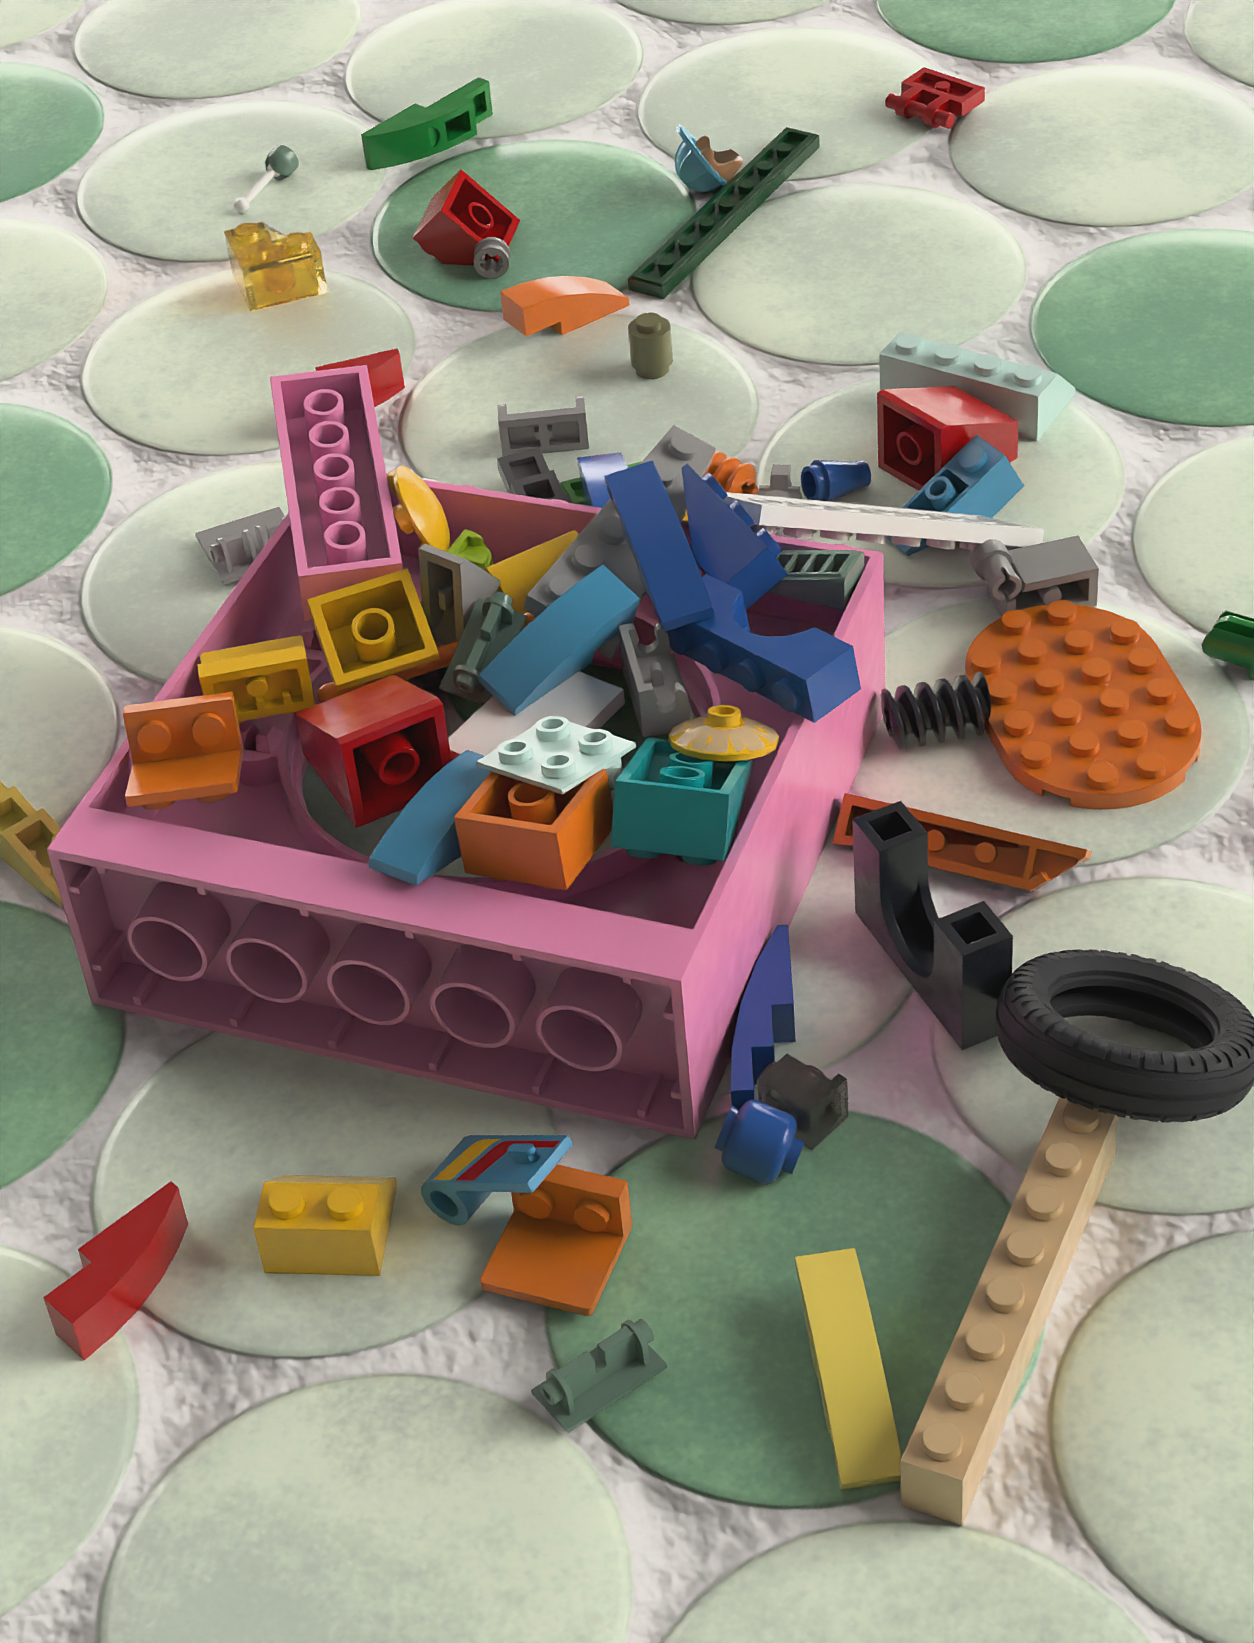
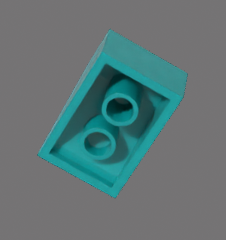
(678, 804)

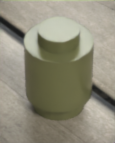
(650, 345)

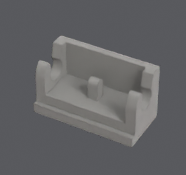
(548, 429)
(653, 682)

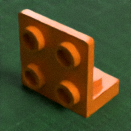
(183, 750)
(562, 1241)

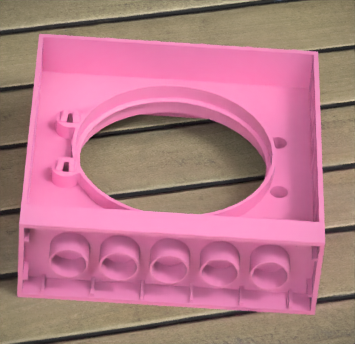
(552, 997)

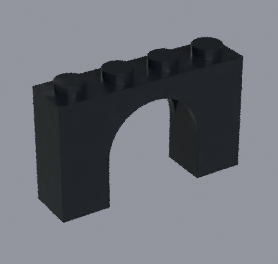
(949, 960)

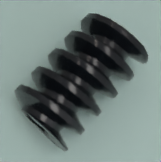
(936, 709)

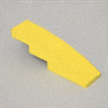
(25, 841)
(849, 1369)

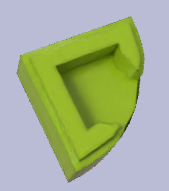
(472, 548)

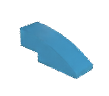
(560, 640)
(425, 832)

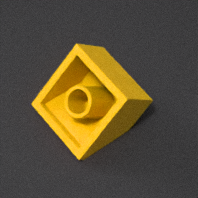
(372, 629)
(324, 1224)

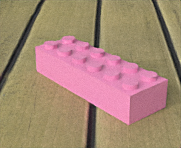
(334, 480)

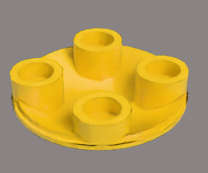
(418, 509)

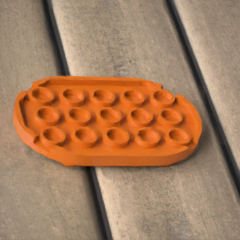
(1085, 705)

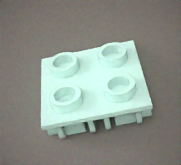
(558, 755)

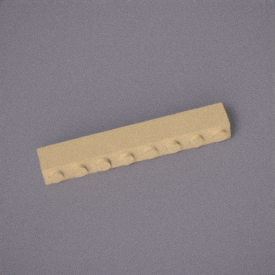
(1007, 1314)

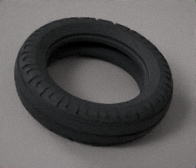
(1117, 1076)

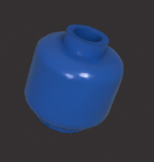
(759, 1141)

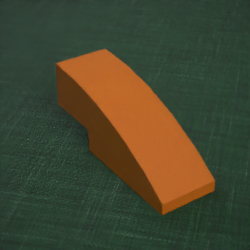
(560, 303)

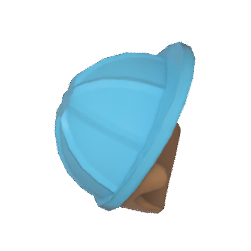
(701, 166)

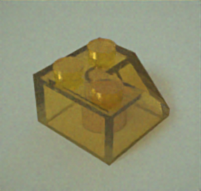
(274, 265)

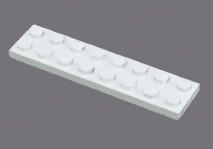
(875, 523)

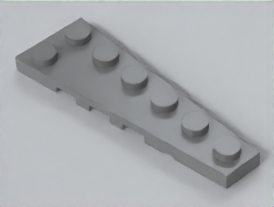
(603, 538)

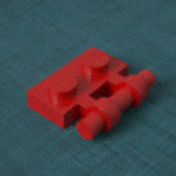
(935, 98)

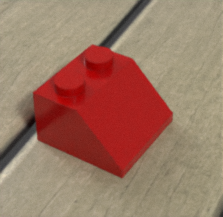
(460, 218)

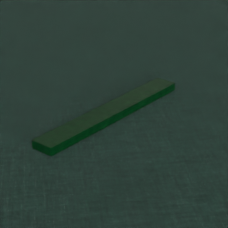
(723, 213)

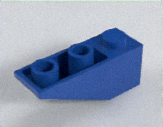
(726, 543)

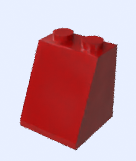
(930, 425)
(375, 746)

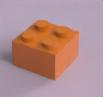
(531, 832)

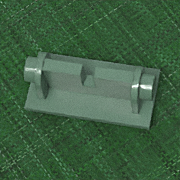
(487, 633)
(600, 1376)

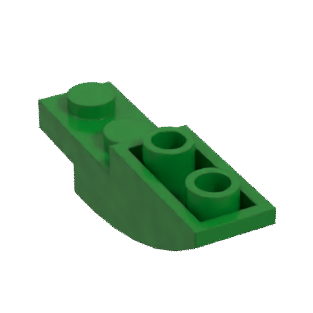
(430, 129)

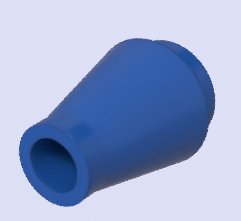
(832, 479)

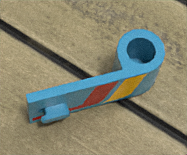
(490, 1165)

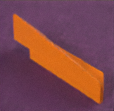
(976, 848)

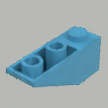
(972, 482)

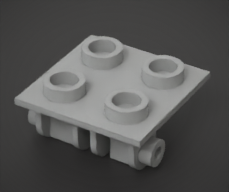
(237, 543)

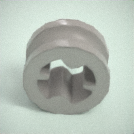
(491, 246)

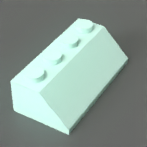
(1015, 389)

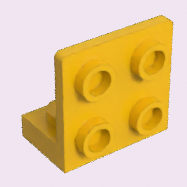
(264, 677)

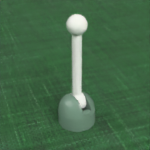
(279, 165)

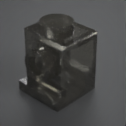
(807, 1095)

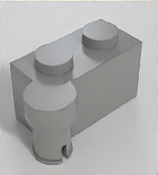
(1037, 573)

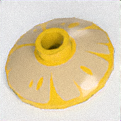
(723, 736)

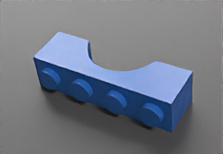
(798, 671)

